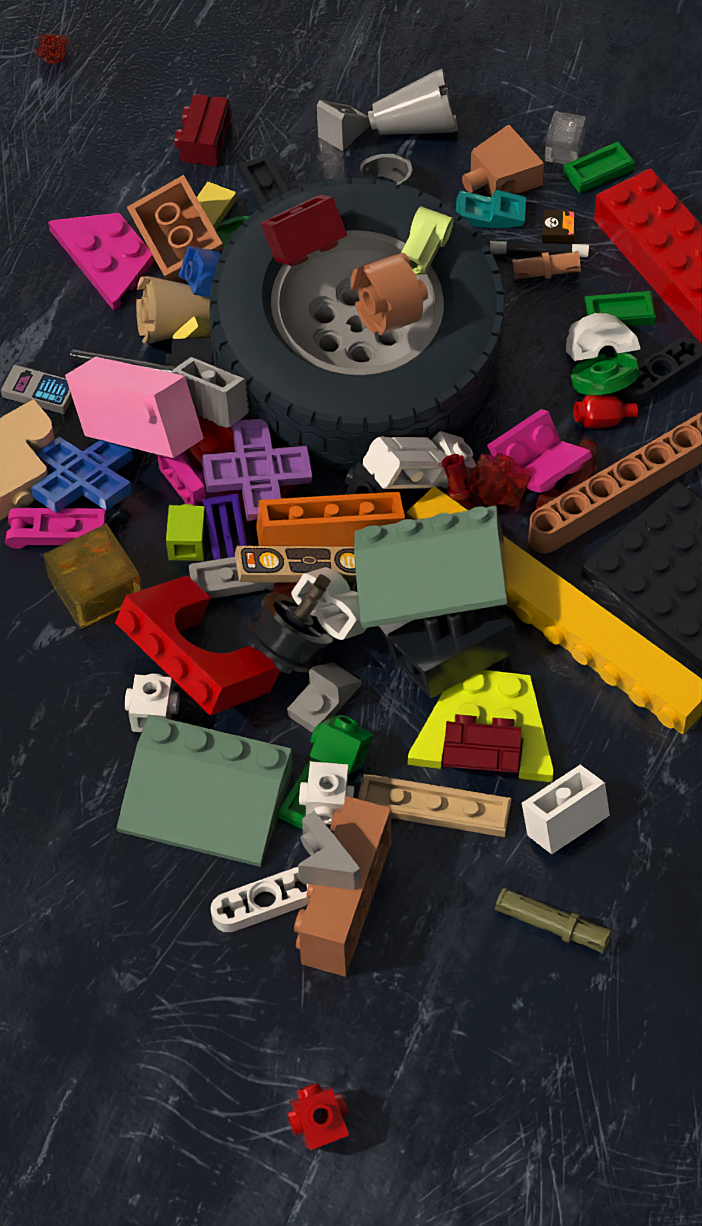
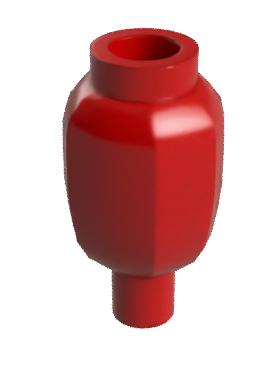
(603, 411)

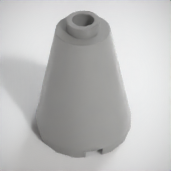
(416, 108)

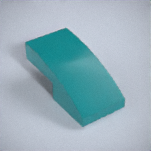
(499, 211)

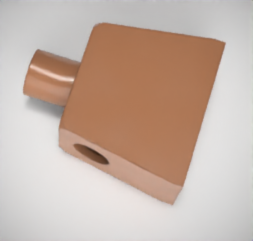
(504, 165)

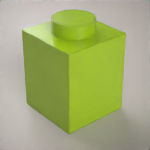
(186, 532)

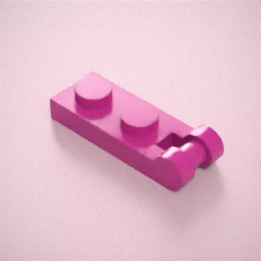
(49, 526)

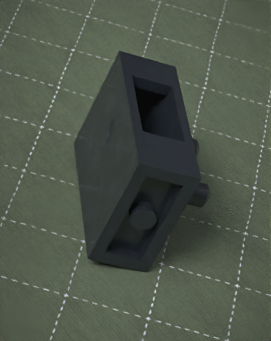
(452, 647)

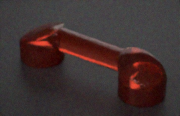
(578, 477)

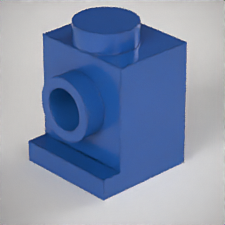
(199, 269)

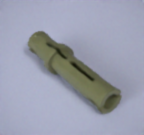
(568, 926)

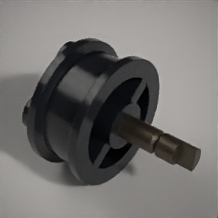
(289, 631)

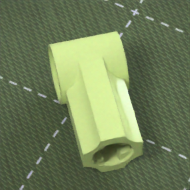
(427, 234)

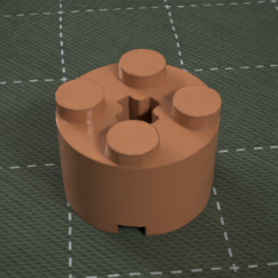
(388, 294)

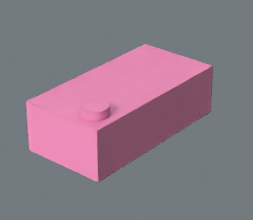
(135, 406)

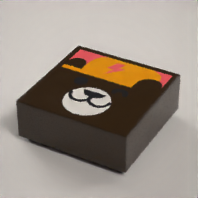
(558, 226)

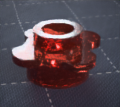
(52, 47)

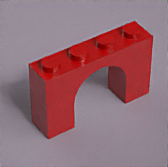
(210, 678)

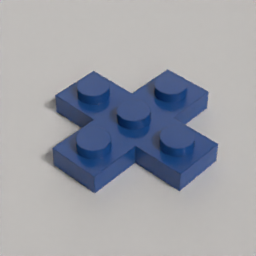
(82, 473)

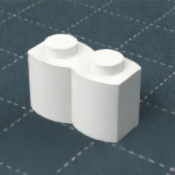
(337, 608)

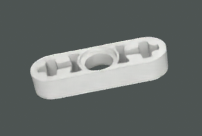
(257, 914)

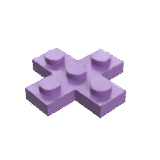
(255, 466)

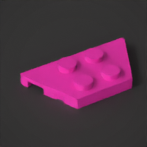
(105, 252)

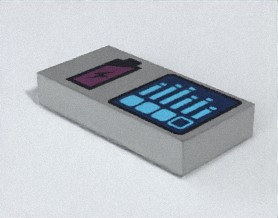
(46, 389)

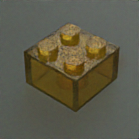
(92, 575)

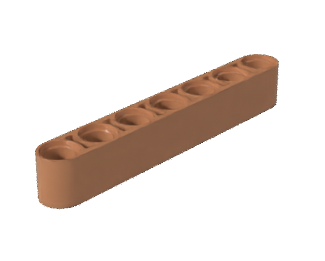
(646, 467)

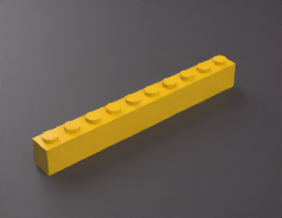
(589, 631)

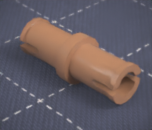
(546, 265)

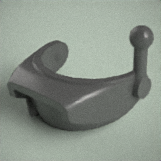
(392, 167)

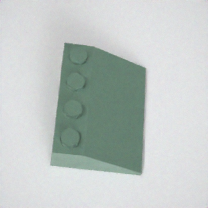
(430, 566)
(205, 790)

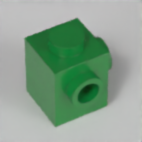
(341, 742)

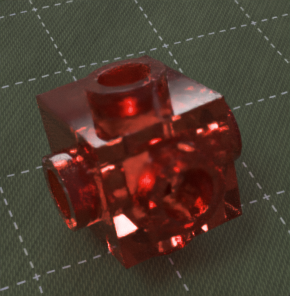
(499, 480)

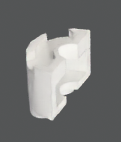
(596, 331)

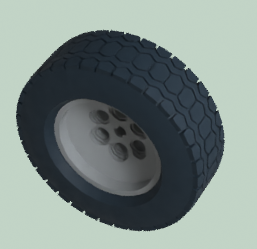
(273, 335)

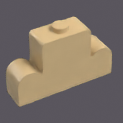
(21, 436)

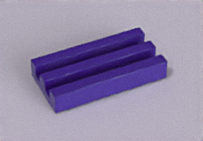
(221, 501)

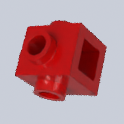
(329, 1125)

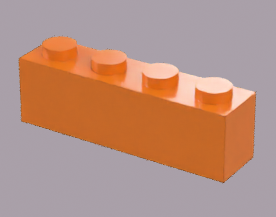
(324, 518)

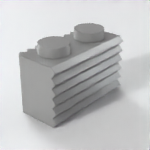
(215, 392)

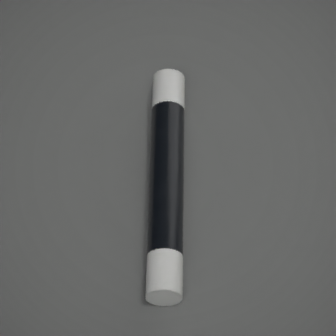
(536, 249)

